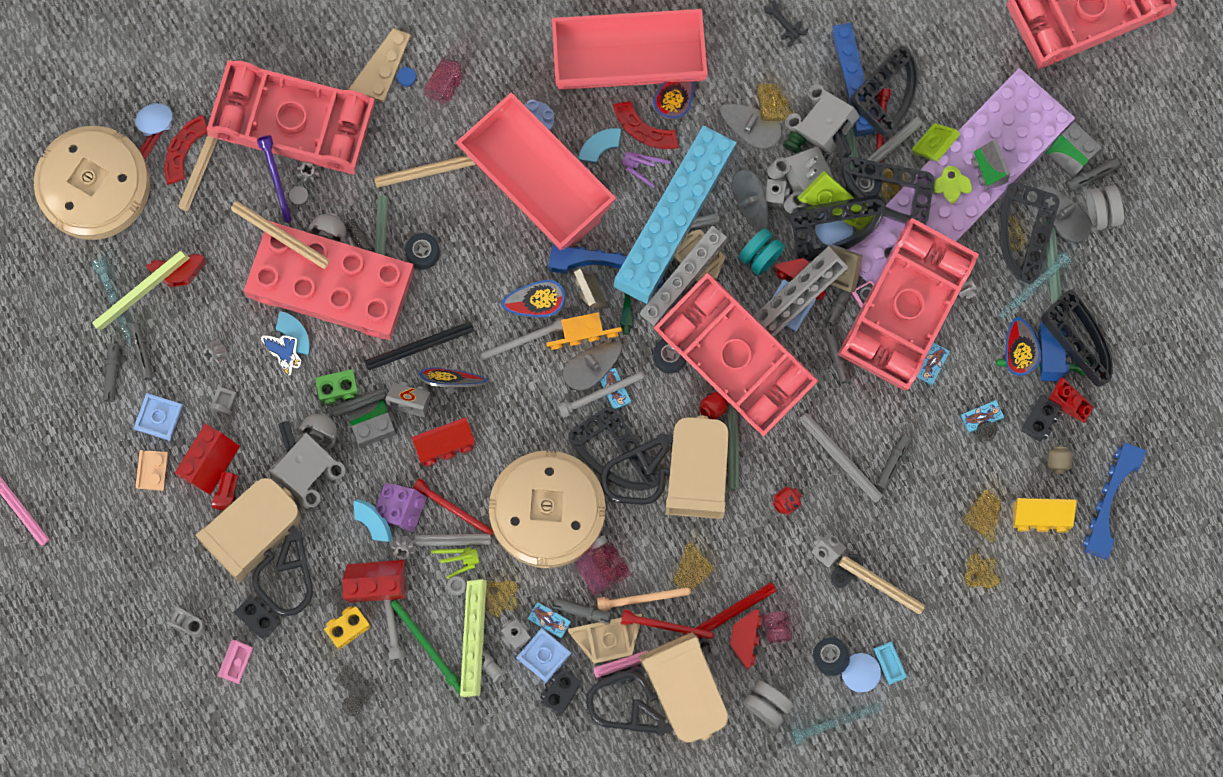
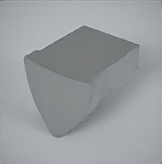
(223, 401)

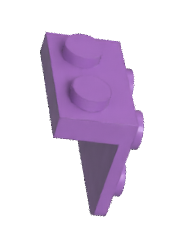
(400, 506)

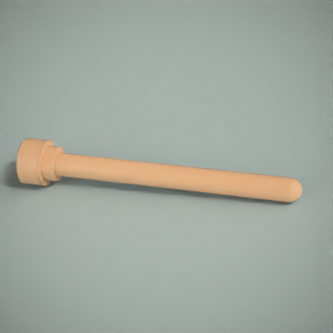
(605, 603)

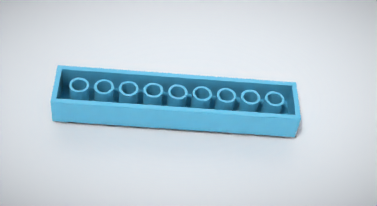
(674, 214)

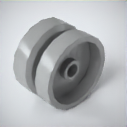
(1105, 207)
(768, 704)

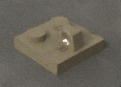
(848, 279)
(590, 291)

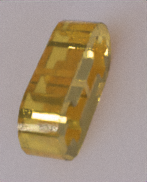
(1017, 232)

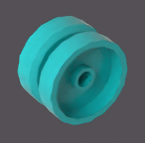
(761, 251)

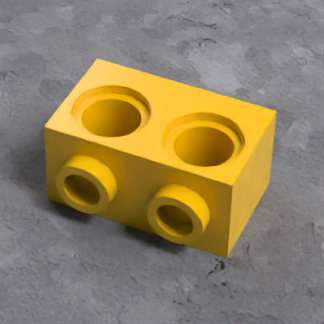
(350, 631)

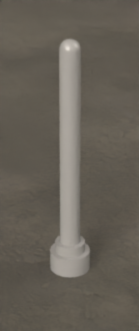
(556, 326)
(566, 408)
(395, 650)

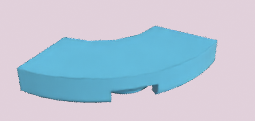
(598, 144)
(292, 327)
(372, 519)

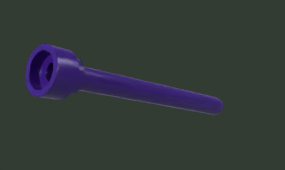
(265, 144)

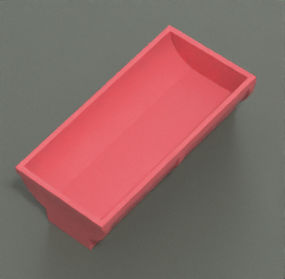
(629, 49)
(537, 172)

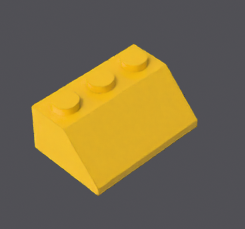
(1044, 514)

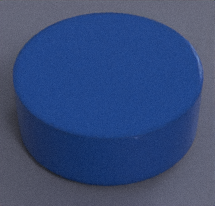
(406, 76)

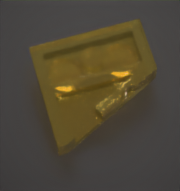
(772, 103)
(984, 515)
(692, 569)

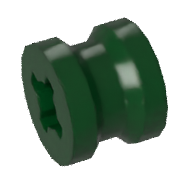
(794, 142)

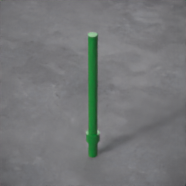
(451, 678)

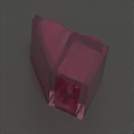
(443, 81)
(602, 568)

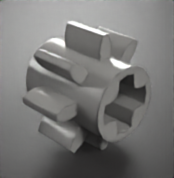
(308, 177)
(968, 288)
(214, 353)
(403, 547)

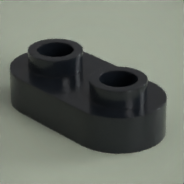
(848, 576)

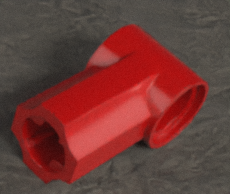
(225, 494)

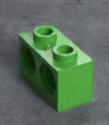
(336, 381)

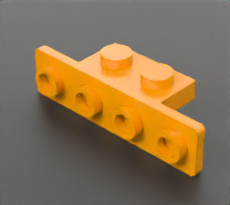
(582, 328)

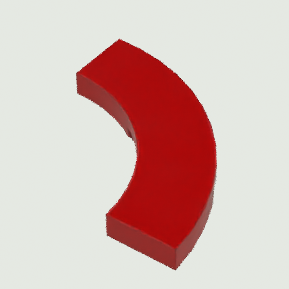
(642, 132)
(179, 147)

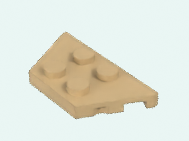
(686, 247)
(605, 641)

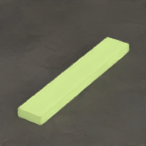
(140, 290)
(473, 638)

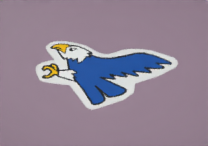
(284, 350)

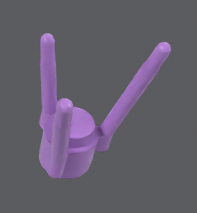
(633, 160)

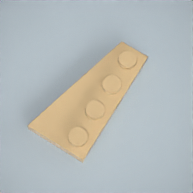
(381, 69)

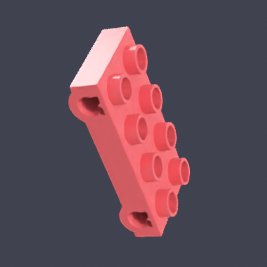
(1067, 27)
(301, 116)
(353, 291)
(908, 304)
(736, 354)

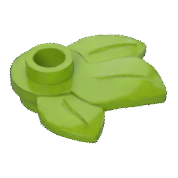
(952, 187)

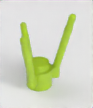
(468, 556)

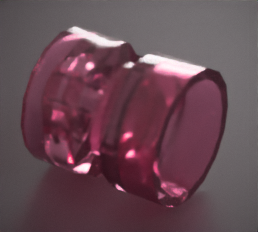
(781, 633)

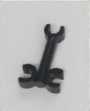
(792, 33)

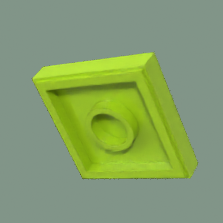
(935, 142)

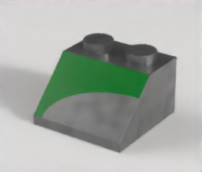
(1073, 150)
(990, 165)
(371, 423)

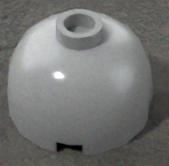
(329, 227)
(318, 427)

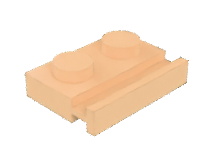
(151, 470)

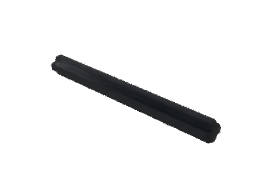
(419, 345)

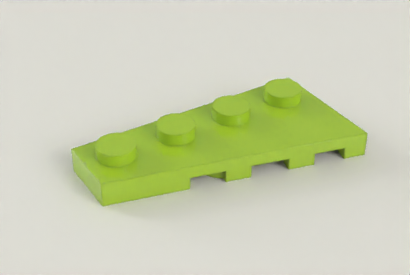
(826, 190)

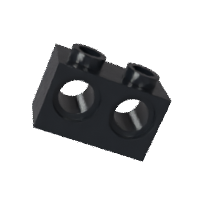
(1038, 417)
(254, 621)
(564, 694)

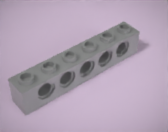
(684, 276)
(801, 291)

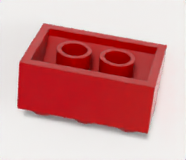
(443, 442)
(207, 459)
(374, 581)

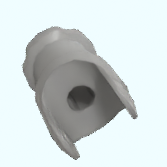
(492, 668)

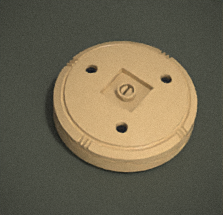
(92, 182)
(547, 509)

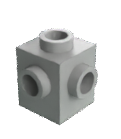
(774, 198)
(828, 549)
(518, 640)

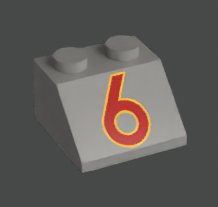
(408, 399)

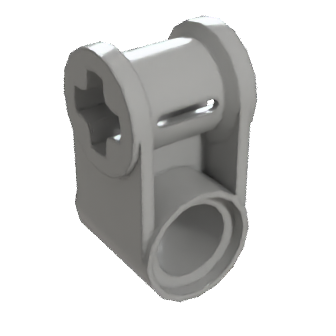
(183, 622)

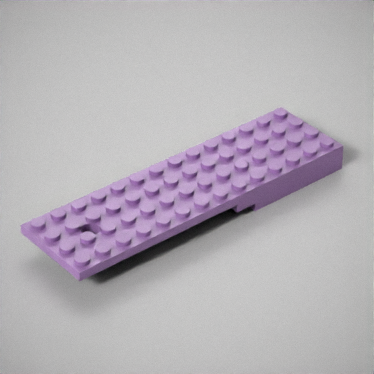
(1025, 127)

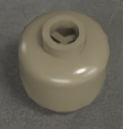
(1060, 459)

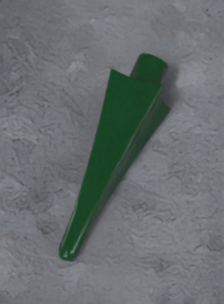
(626, 318)

